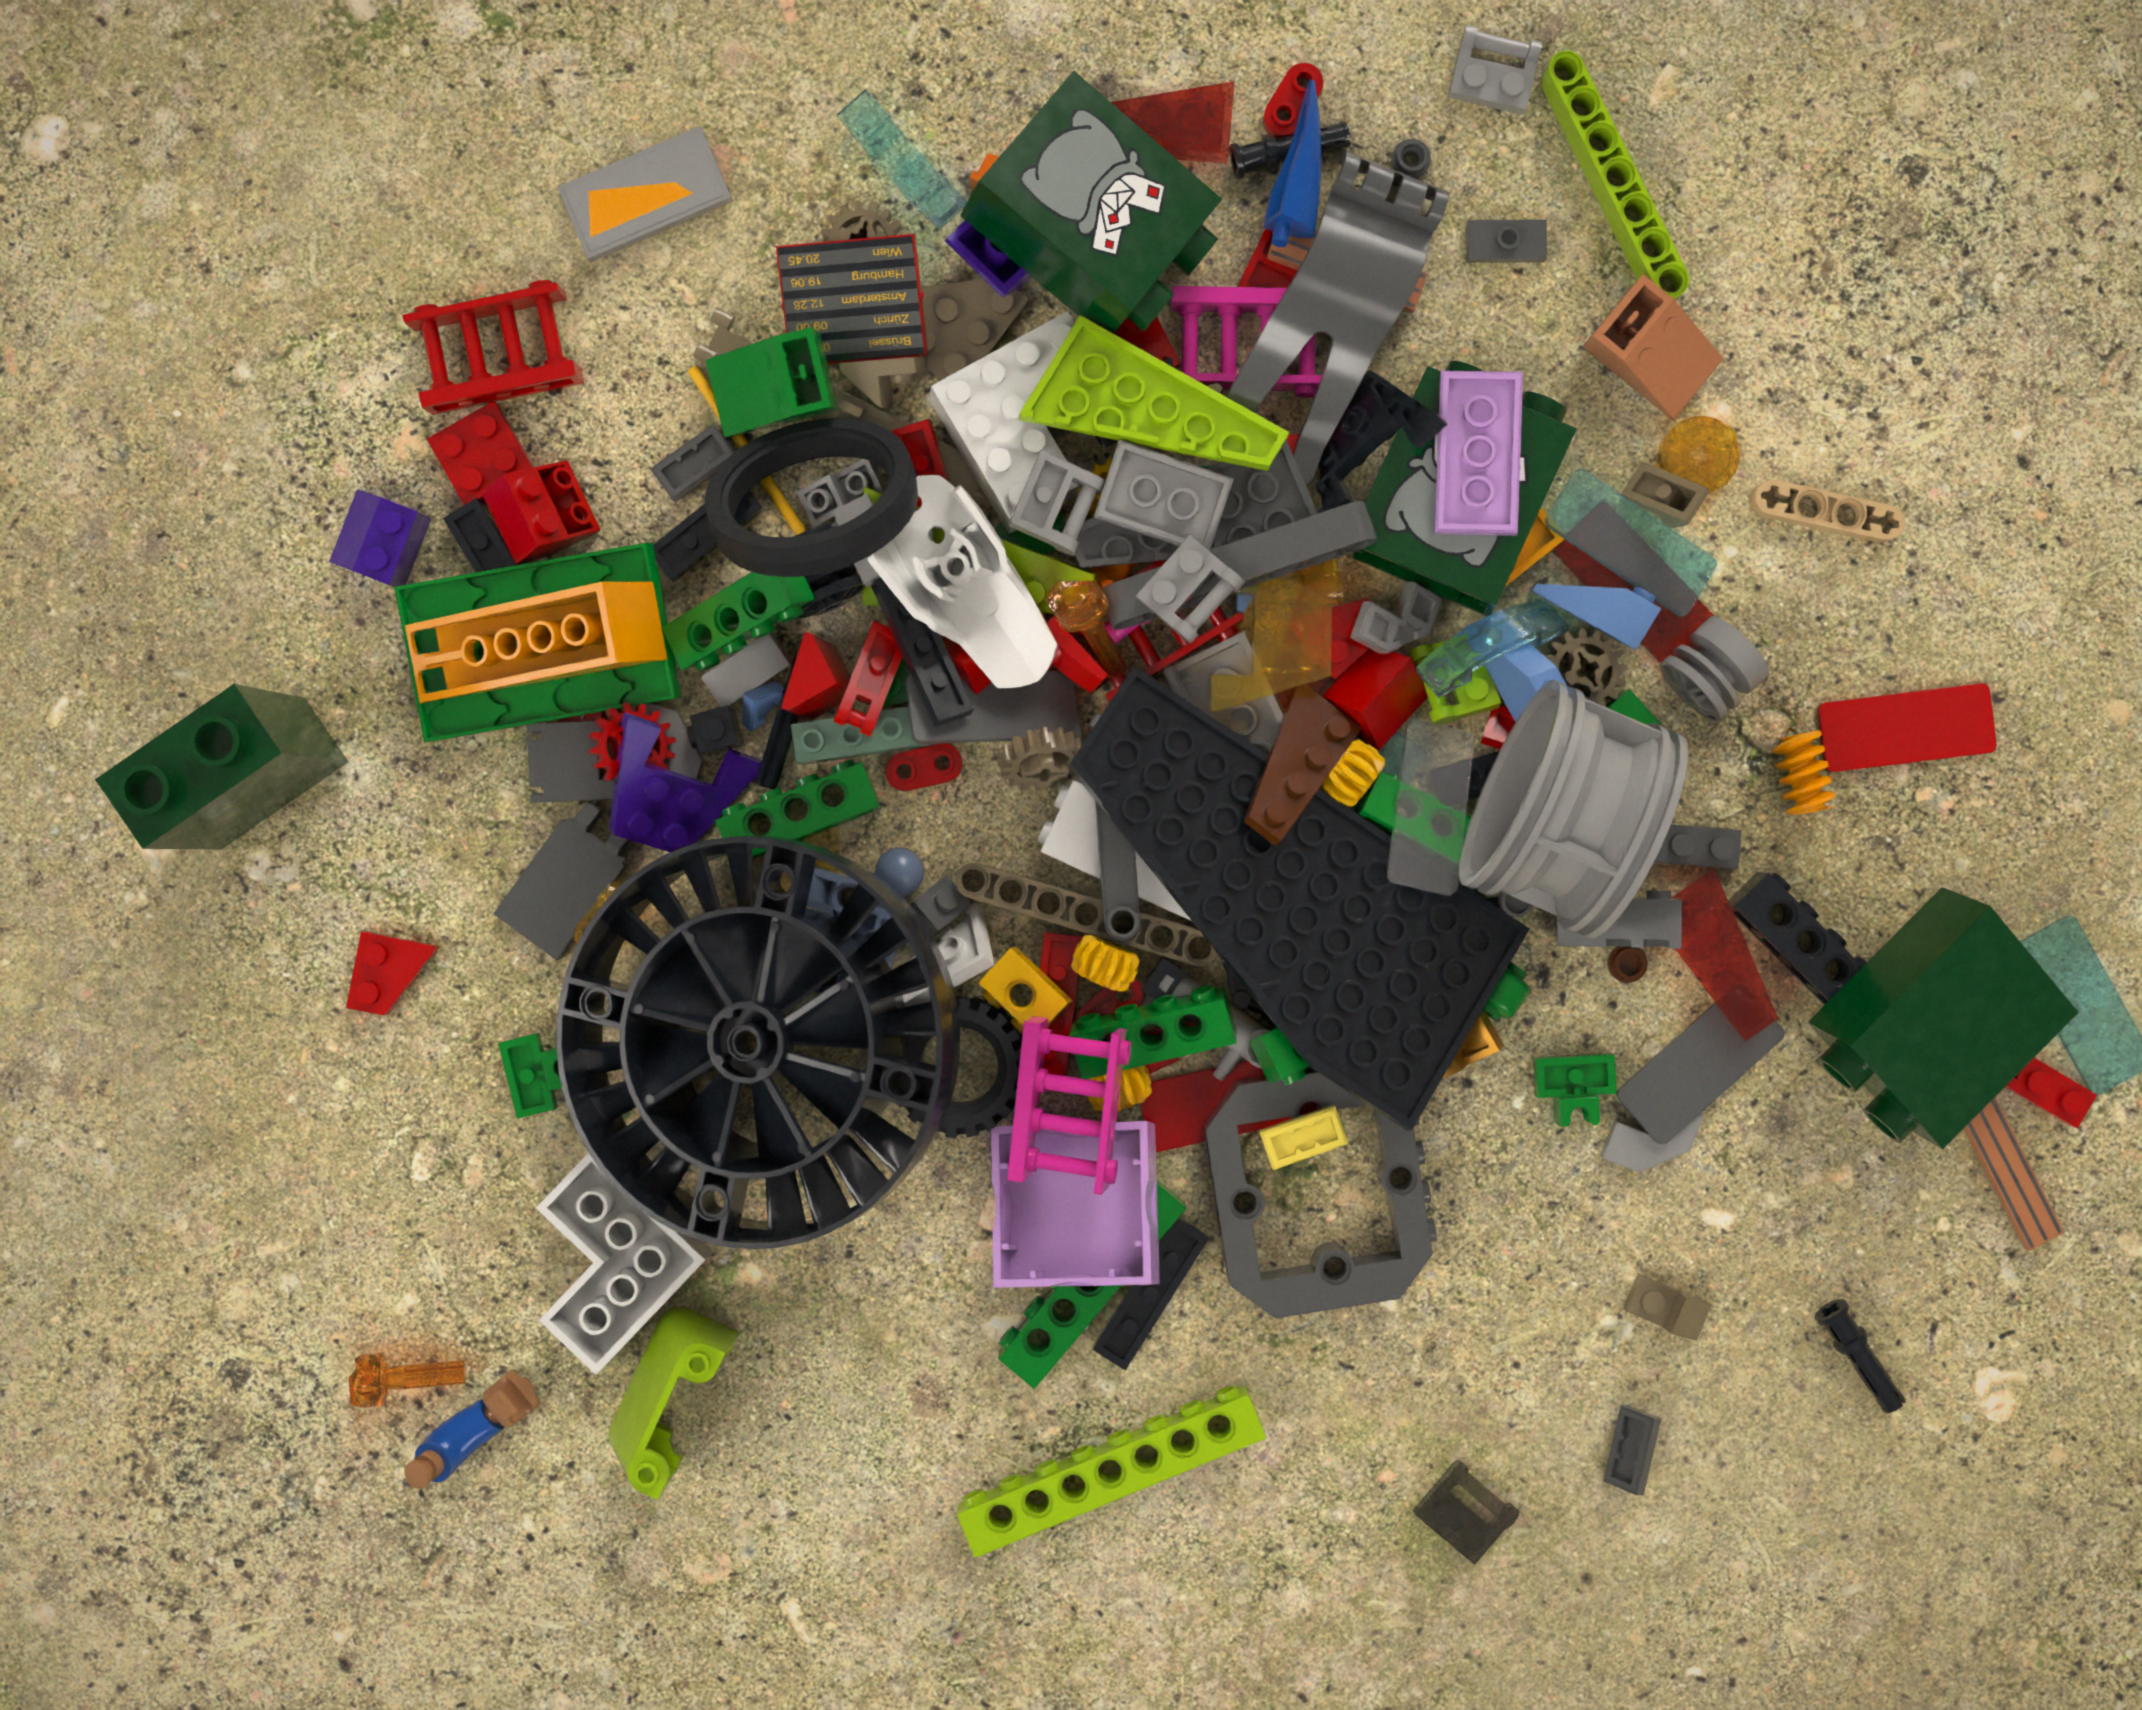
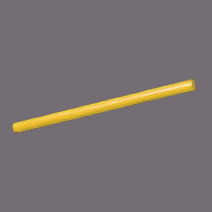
(768, 483)

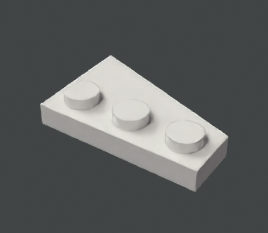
(964, 950)

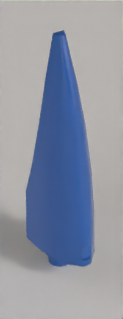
(1295, 195)

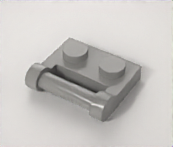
(1492, 82)
(1044, 497)
(1180, 580)

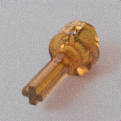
(1083, 611)
(374, 1378)

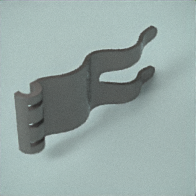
(1346, 287)

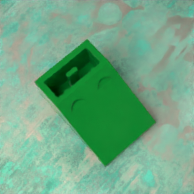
(772, 382)

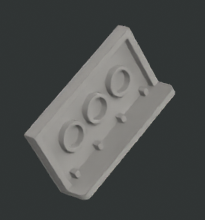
(1190, 679)

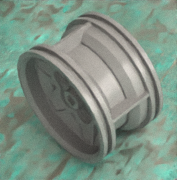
(1574, 809)

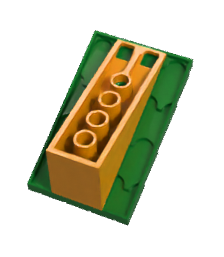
(537, 642)

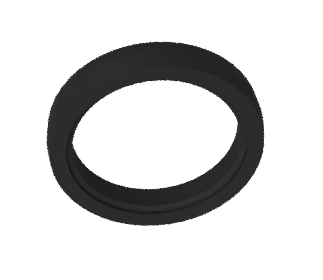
(825, 549)

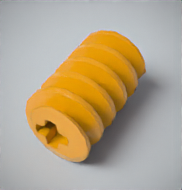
(1803, 773)

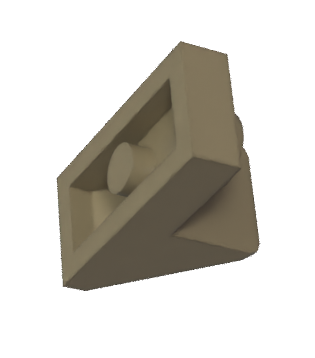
(874, 376)
(1665, 495)
(1667, 1307)

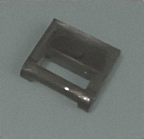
(1457, 1521)

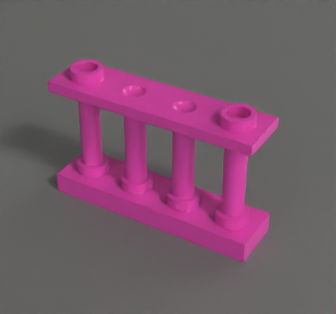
(1230, 303)
(1031, 1119)

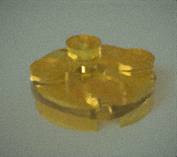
(1716, 439)

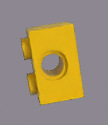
(1017, 968)

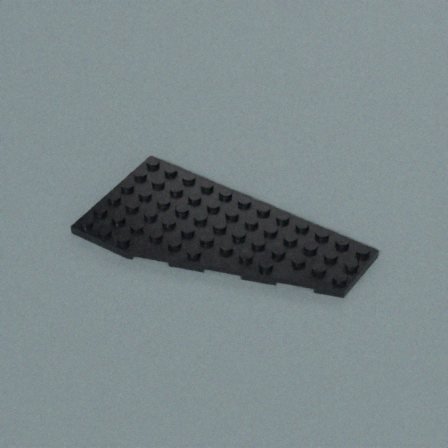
(1348, 966)

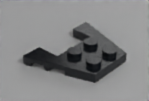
(1368, 422)

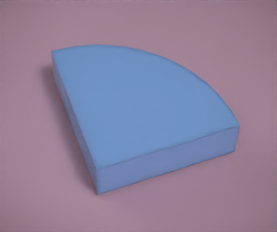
(759, 702)

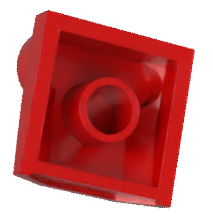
(1075, 661)

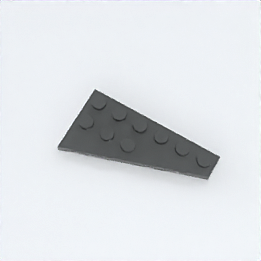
(1254, 505)

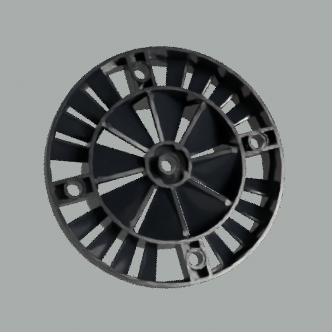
(740, 976)

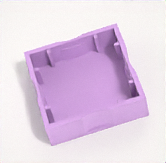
(1062, 1232)

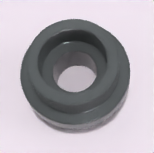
(1418, 150)

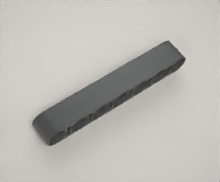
(1260, 558)

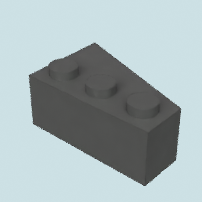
(1643, 924)

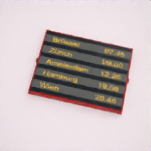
(857, 295)

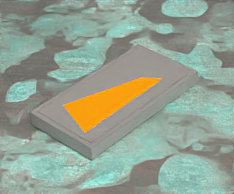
(645, 194)

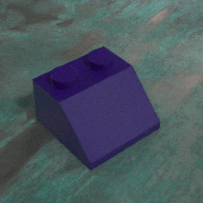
(987, 260)
(380, 539)

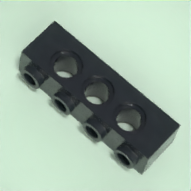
(1752, 908)

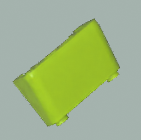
(683, 1347)

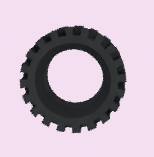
(1000, 1099)

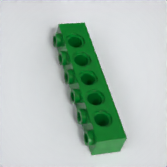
(1035, 1361)

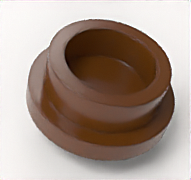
(1627, 963)

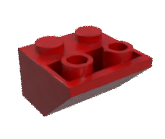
(540, 511)

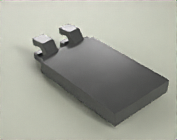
(563, 882)

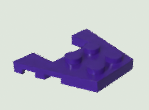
(665, 806)

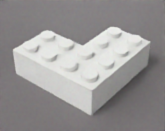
(983, 410)
(632, 1269)

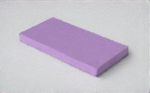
(1479, 453)

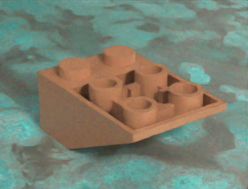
(1654, 347)

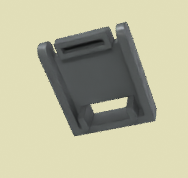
(563, 765)

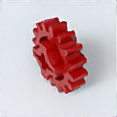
(613, 733)

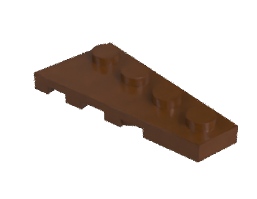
(1304, 753)

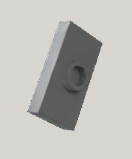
(1506, 241)
(692, 463)
(1632, 1450)

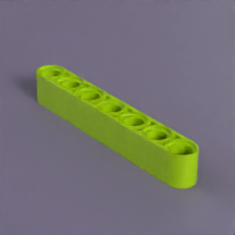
(1615, 160)

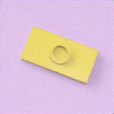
(1303, 1137)

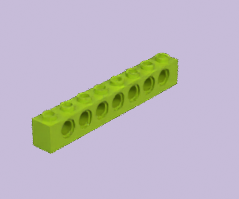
(990, 1533)

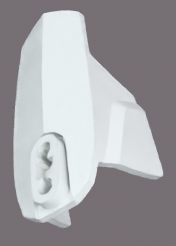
(967, 586)

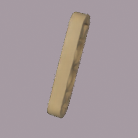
(1826, 514)

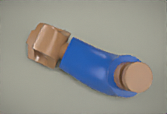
(470, 1428)

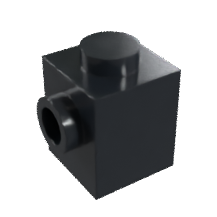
(715, 731)

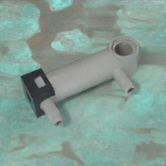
(1170, 979)

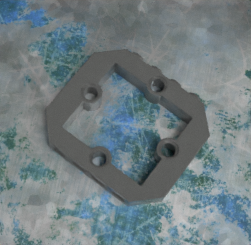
(1308, 1287)

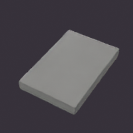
(1162, 496)

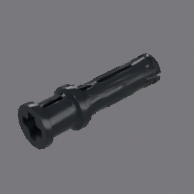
(1271, 151)
(1852, 1342)

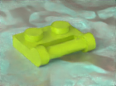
(1471, 699)

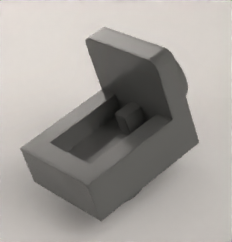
(940, 905)

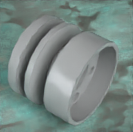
(1714, 668)

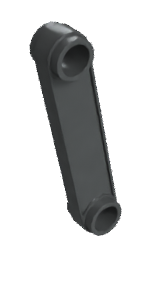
(1117, 875)

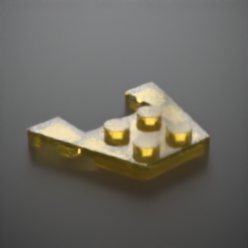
(1287, 644)

